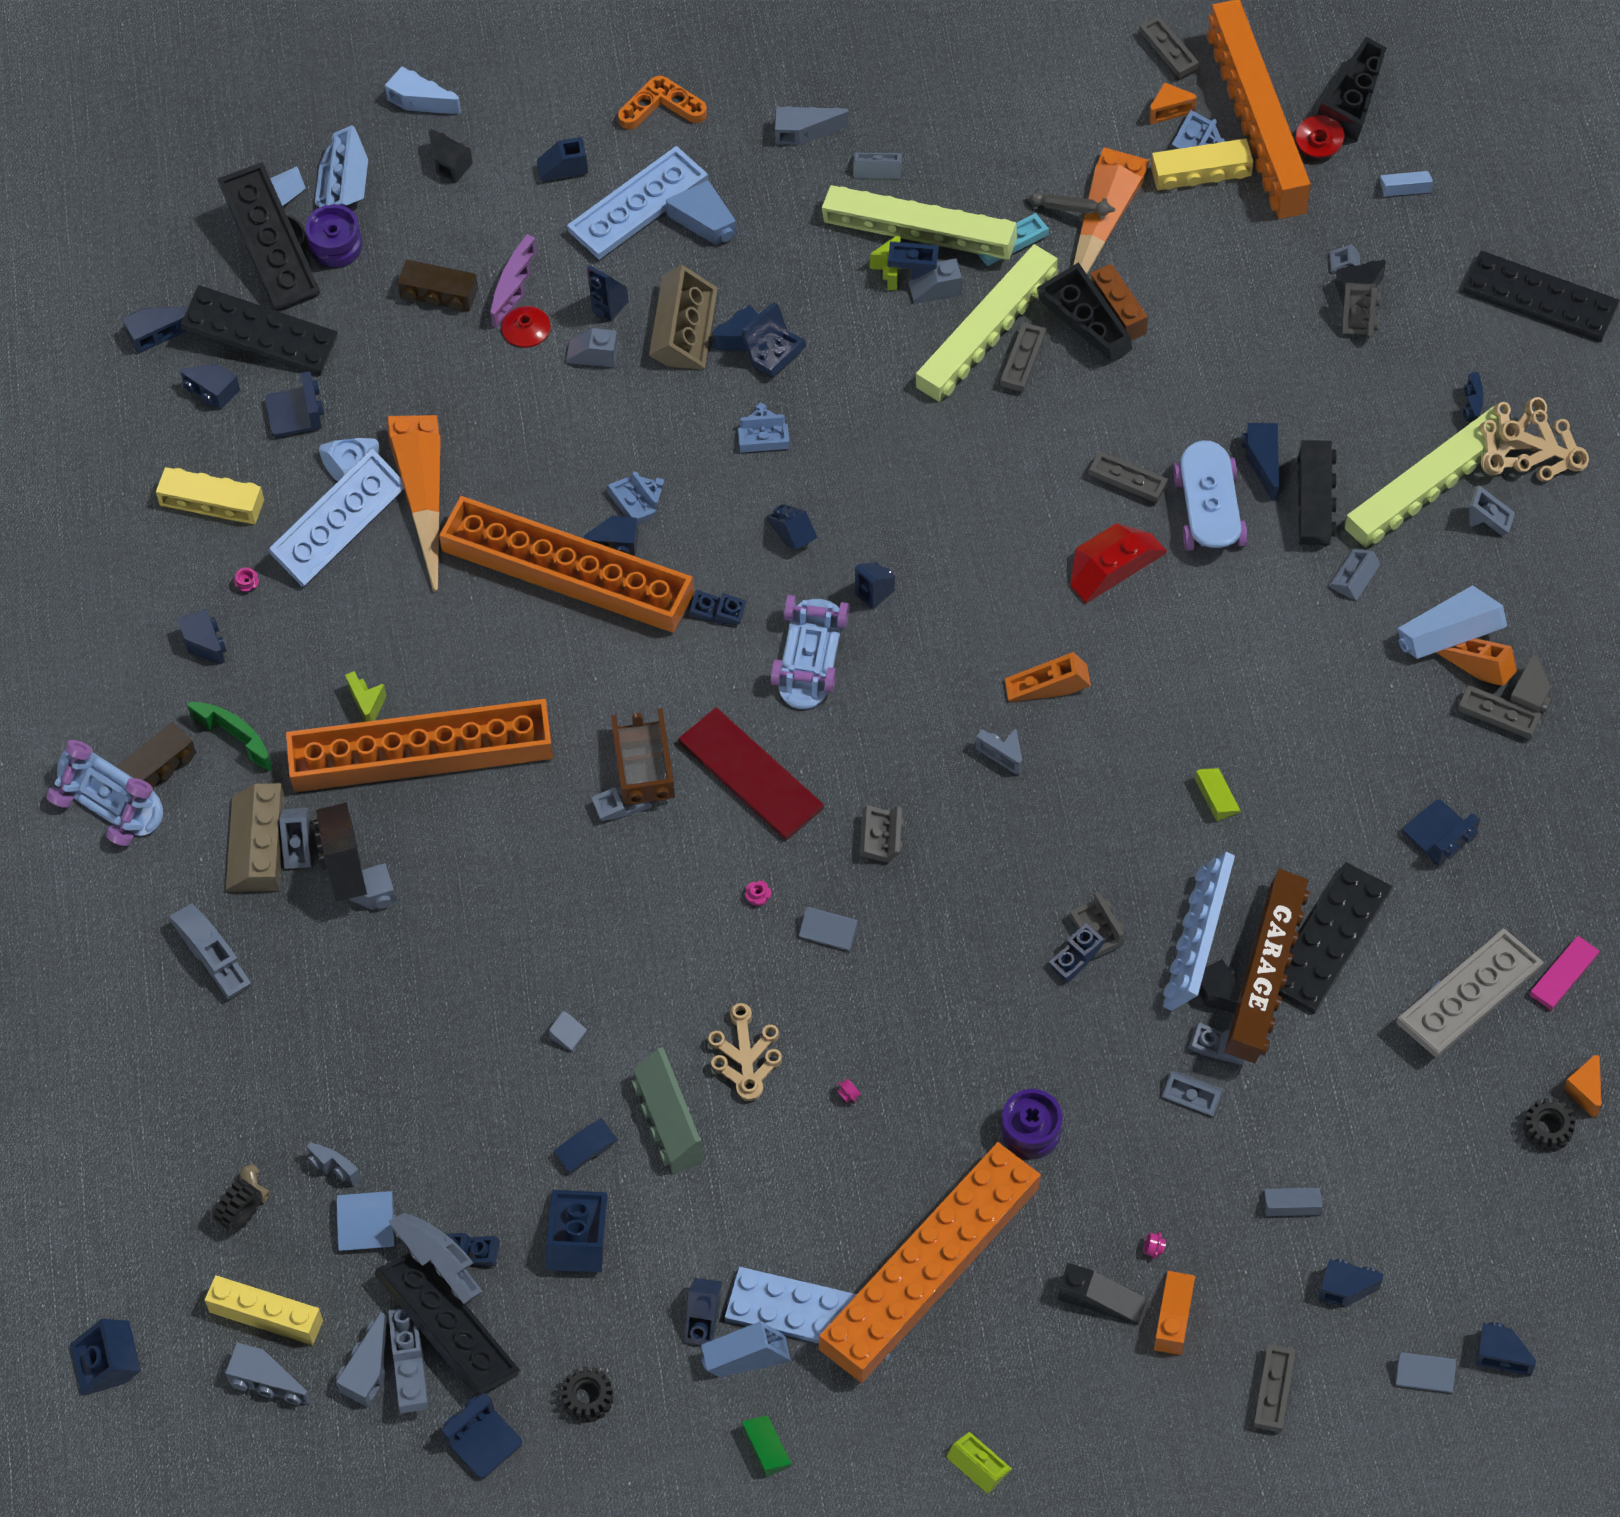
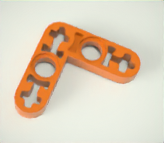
(658, 97)

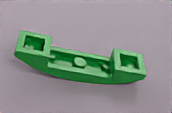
(211, 715)

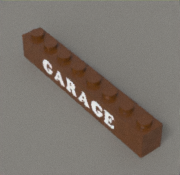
(1267, 966)

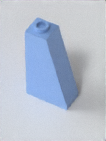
(1452, 623)

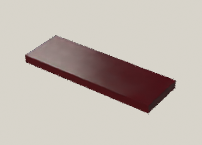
(751, 773)

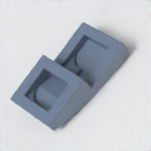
(610, 805)

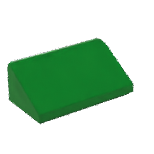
(766, 1445)

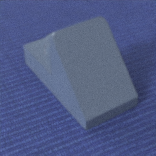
(1490, 510)
(1005, 753)

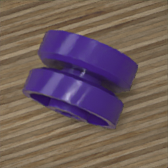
(334, 235)
(1031, 1124)

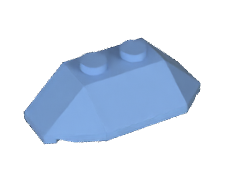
(342, 170)

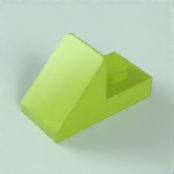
(879, 261)
(367, 700)

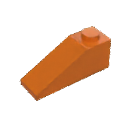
(1483, 660)
(1050, 679)
(1174, 1313)

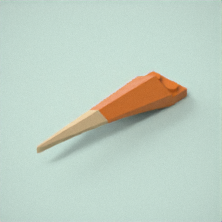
(1117, 180)
(417, 457)

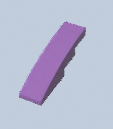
(510, 286)

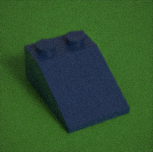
(576, 1231)

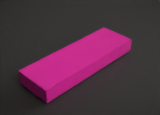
(1564, 973)

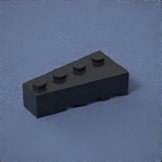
(1353, 90)
(1084, 309)
(1315, 492)
(339, 851)

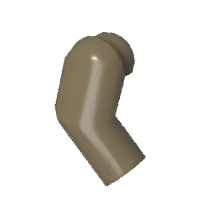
(249, 1174)

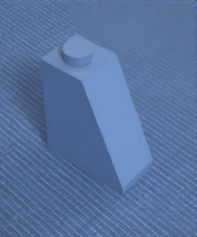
(703, 213)
(745, 1350)

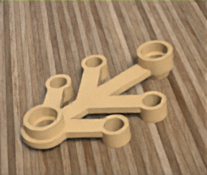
(1547, 446)
(1498, 454)
(745, 1056)

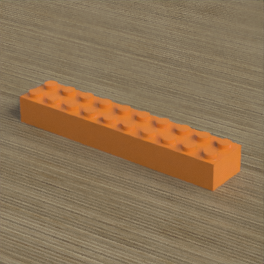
(1258, 109)
(567, 564)
(419, 745)
(929, 1262)

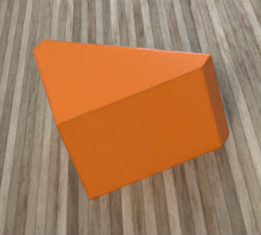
(1171, 103)
(1585, 1086)

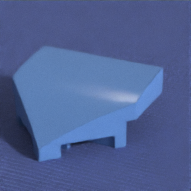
(1196, 132)
(763, 431)
(636, 496)

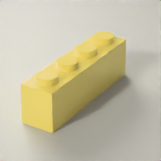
(1202, 164)
(210, 495)
(264, 1310)

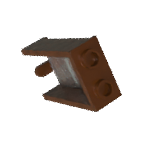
(643, 760)

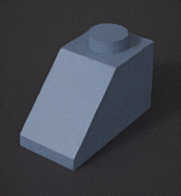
(937, 284)
(594, 348)
(296, 837)
(379, 888)

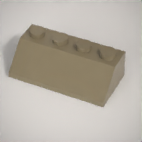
(683, 319)
(255, 839)

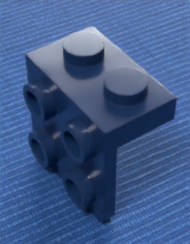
(769, 341)
(295, 409)
(1441, 831)
(481, 1436)

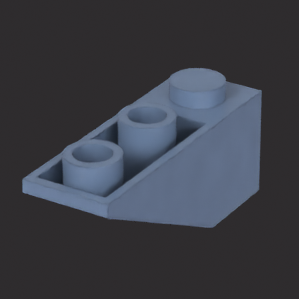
(804, 124)
(365, 1370)
(258, 1371)

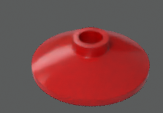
(1317, 128)
(526, 334)

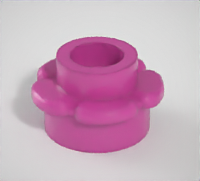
(246, 574)
(758, 899)
(848, 1091)
(1154, 1244)

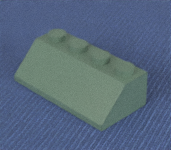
(667, 1112)

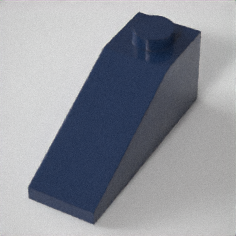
(154, 326)
(1262, 454)

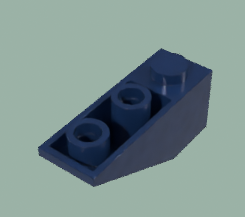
(606, 294)

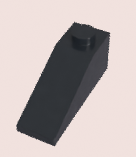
(1100, 1294)

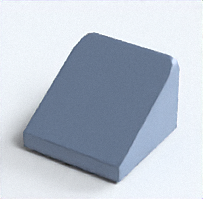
(1344, 257)
(567, 1031)

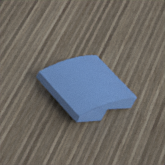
(365, 1220)

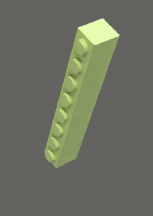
(919, 222)
(986, 324)
(1420, 483)

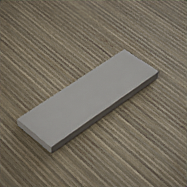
(1469, 992)

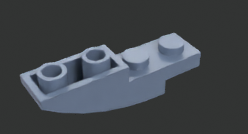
(211, 950)
(433, 1245)
(408, 1362)

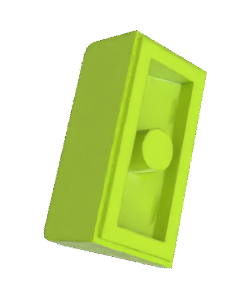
(1216, 793)
(978, 1462)

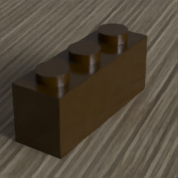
(437, 285)
(160, 756)

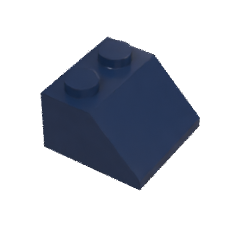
(105, 1356)

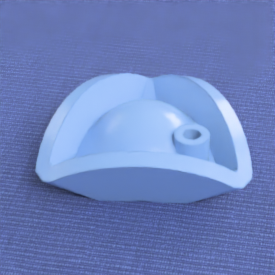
(344, 454)

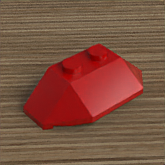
(1111, 559)

